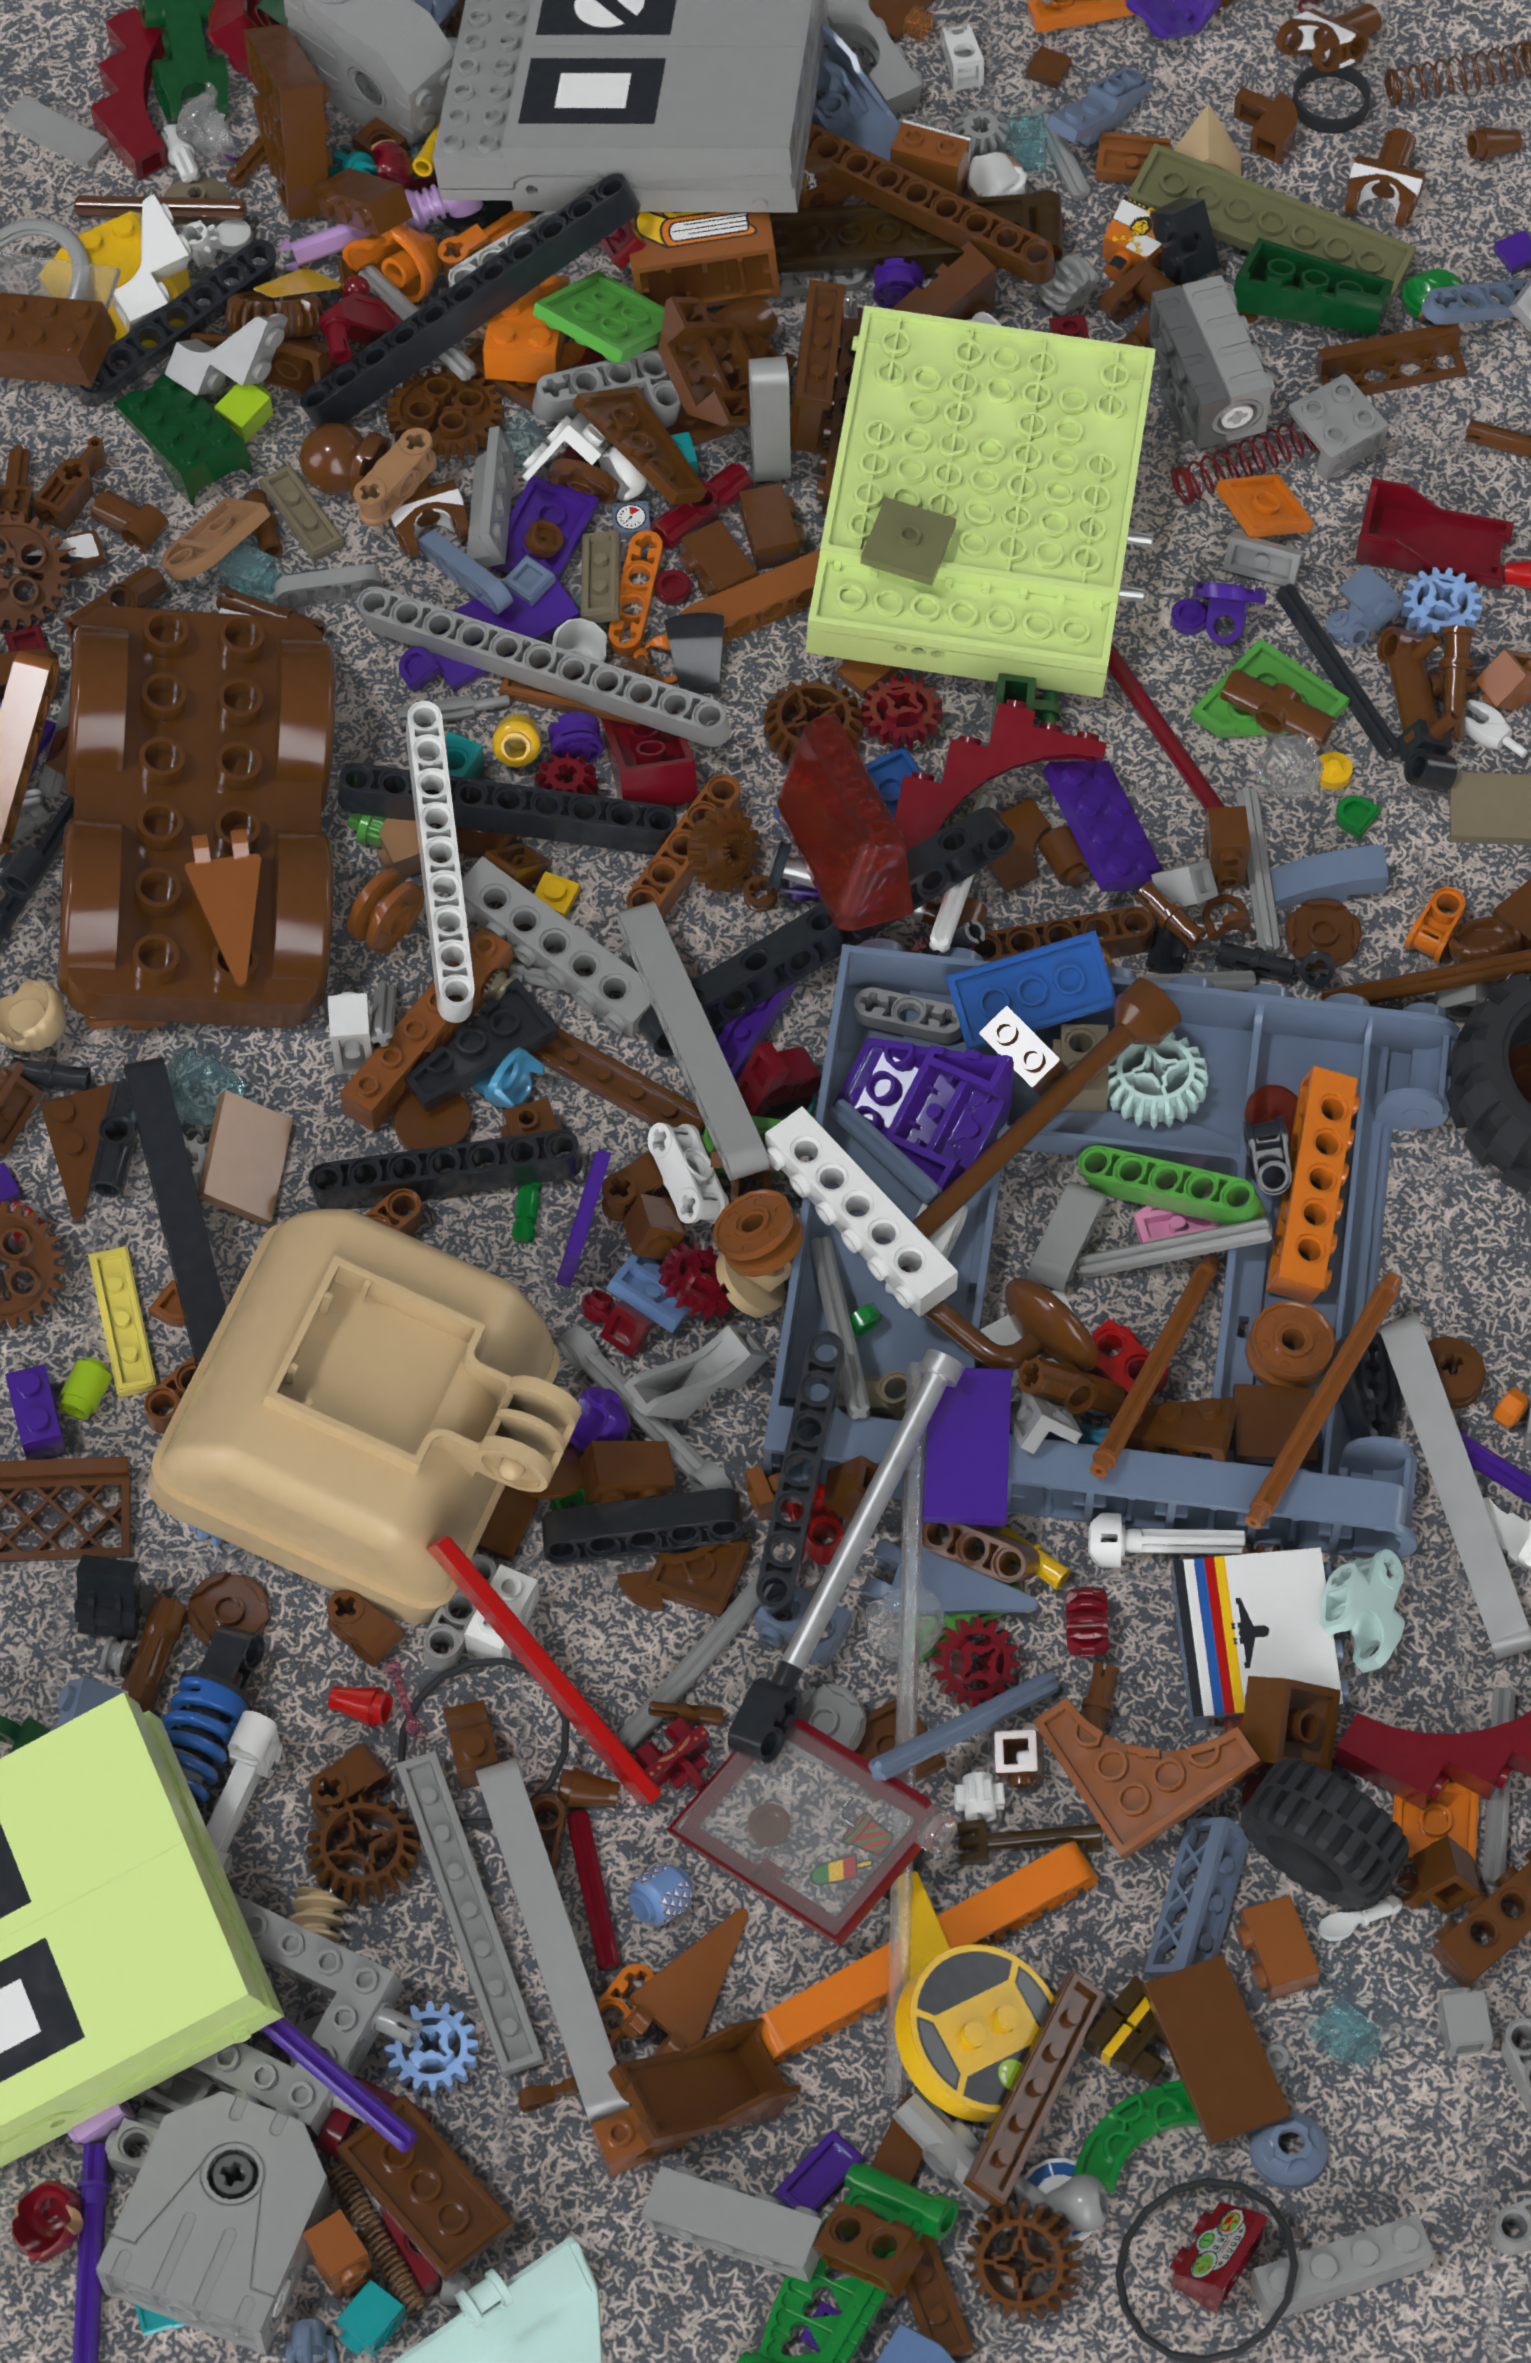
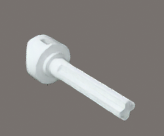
(1155, 1541)

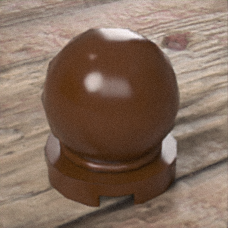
(339, 457)

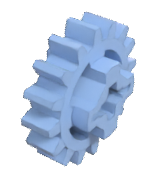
(1441, 602)
(420, 2063)

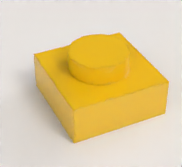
(557, 892)

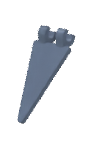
(954, 1584)

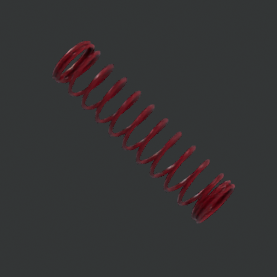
(1187, 475)

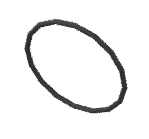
(479, 1663)
(1275, 2317)

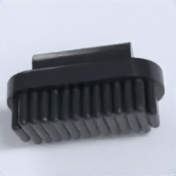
(1166, 952)

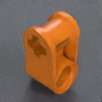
(1433, 928)

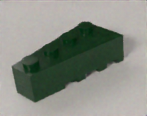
(1310, 289)

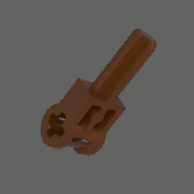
(16, 494)

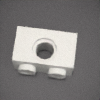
(350, 1031)

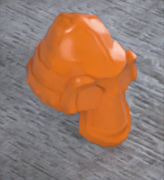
(402, 255)

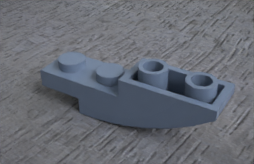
(1102, 108)

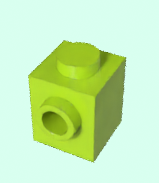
(246, 409)

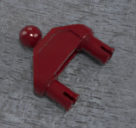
(355, 319)

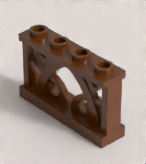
(816, 365)

